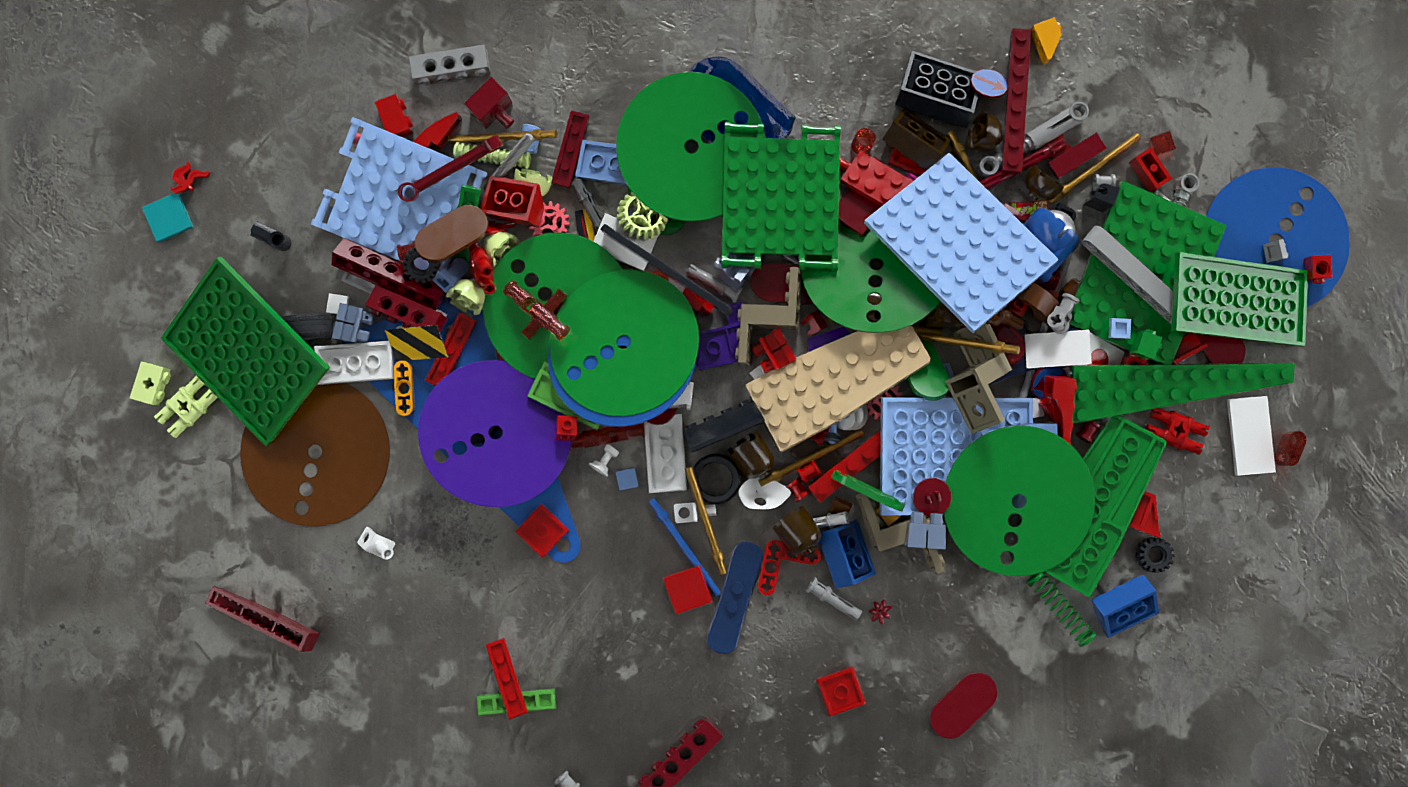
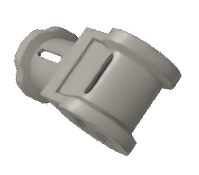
(1062, 314)

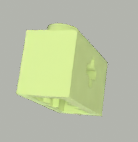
(142, 389)

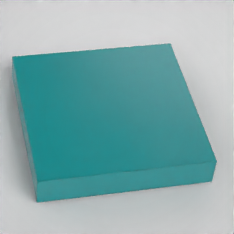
(167, 217)

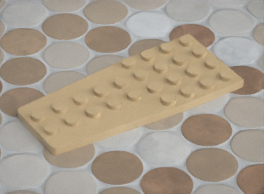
(834, 382)

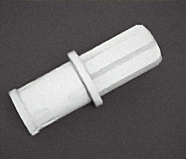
(832, 520)

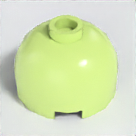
(534, 177)
(498, 245)
(467, 295)

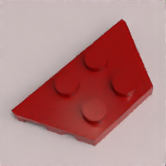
(1146, 516)

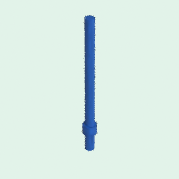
(662, 516)

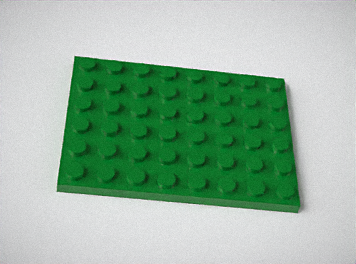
(1152, 233)
(244, 351)

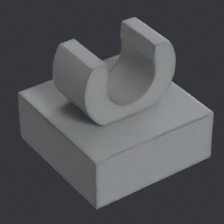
(1275, 251)

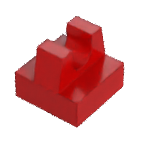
(815, 321)

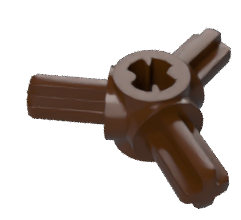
(1005, 317)

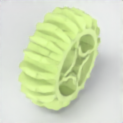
(629, 222)

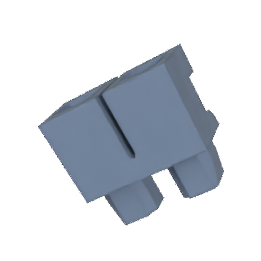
(734, 275)
(355, 316)
(926, 535)

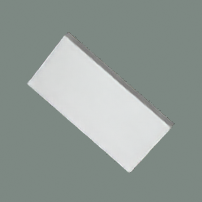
(357, 362)
(1251, 435)
(665, 456)

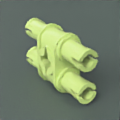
(177, 405)

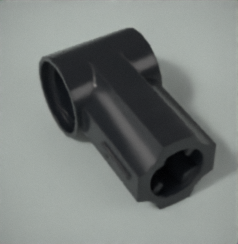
(270, 236)

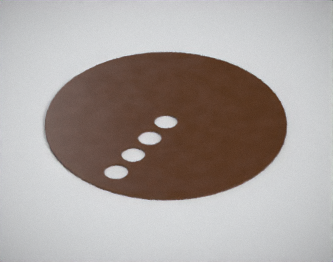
(350, 463)

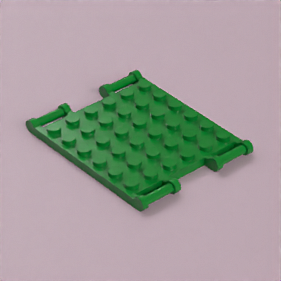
(780, 196)

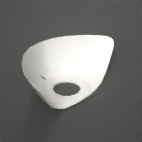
(772, 493)

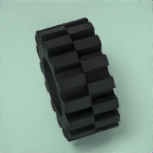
(415, 273)
(1166, 552)

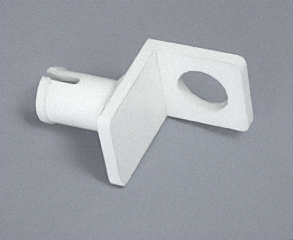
(694, 513)
(376, 544)

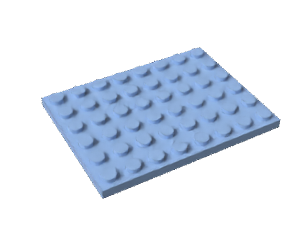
(961, 242)
(926, 438)

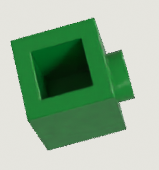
(1146, 344)

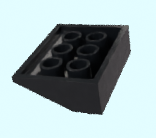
(938, 89)
(724, 426)

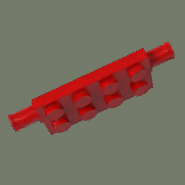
(872, 178)

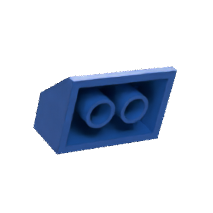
(846, 554)
(1126, 605)

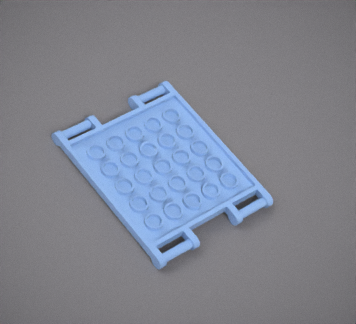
(369, 201)

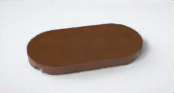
(451, 233)

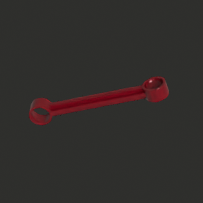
(486, 147)

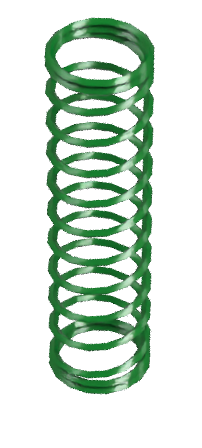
(1033, 580)

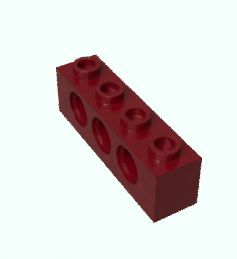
(381, 298)

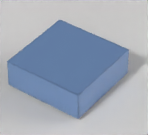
(627, 479)

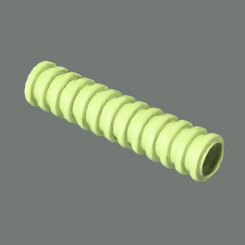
(495, 157)

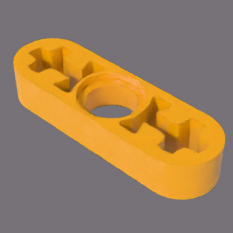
(397, 383)

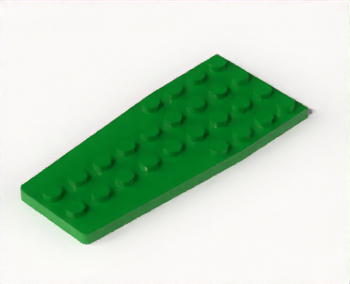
(1120, 471)

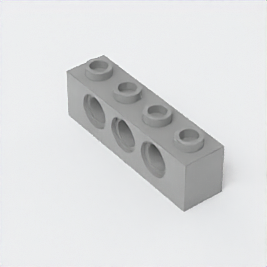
(421, 63)

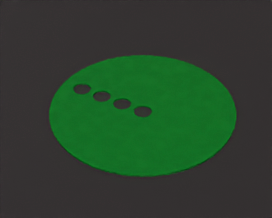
(654, 139)
(559, 262)
(844, 292)
(660, 351)
(1025, 463)

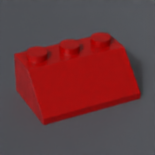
(513, 201)

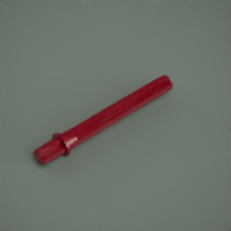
(1042, 154)

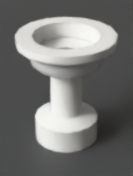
(600, 466)

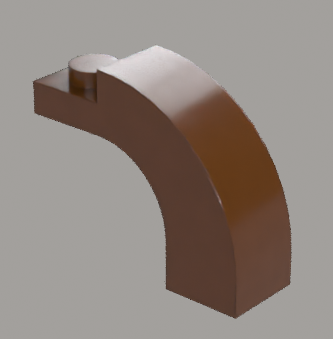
(1039, 301)

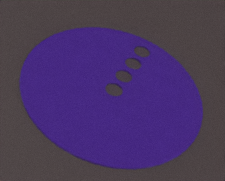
(504, 468)

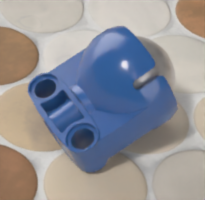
(1054, 231)

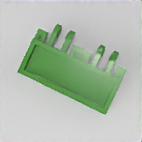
(545, 393)

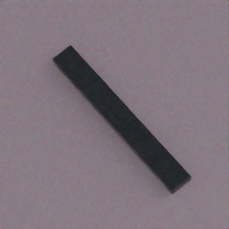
(667, 270)

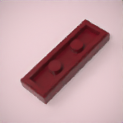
(1076, 155)

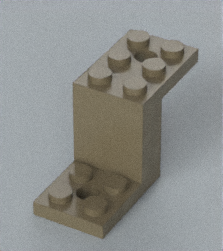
(769, 317)
(971, 385)
(895, 534)

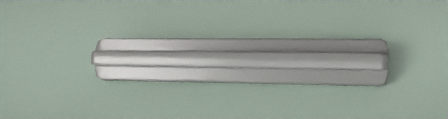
(513, 157)

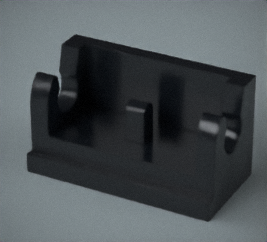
(1103, 201)

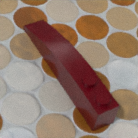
(263, 619)

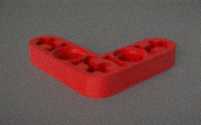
(781, 554)

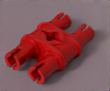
(481, 268)
(1184, 426)

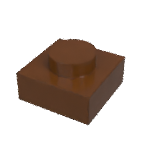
(839, 505)

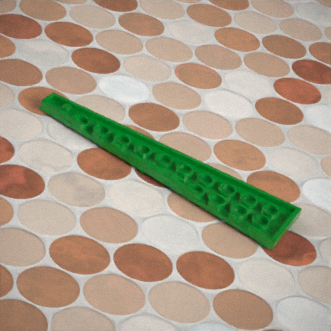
(1138, 387)

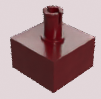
(490, 104)

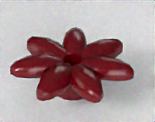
(880, 611)

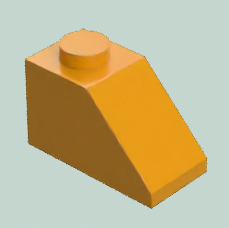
(1046, 37)

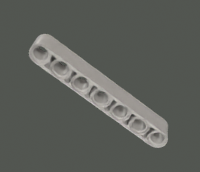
(1130, 271)

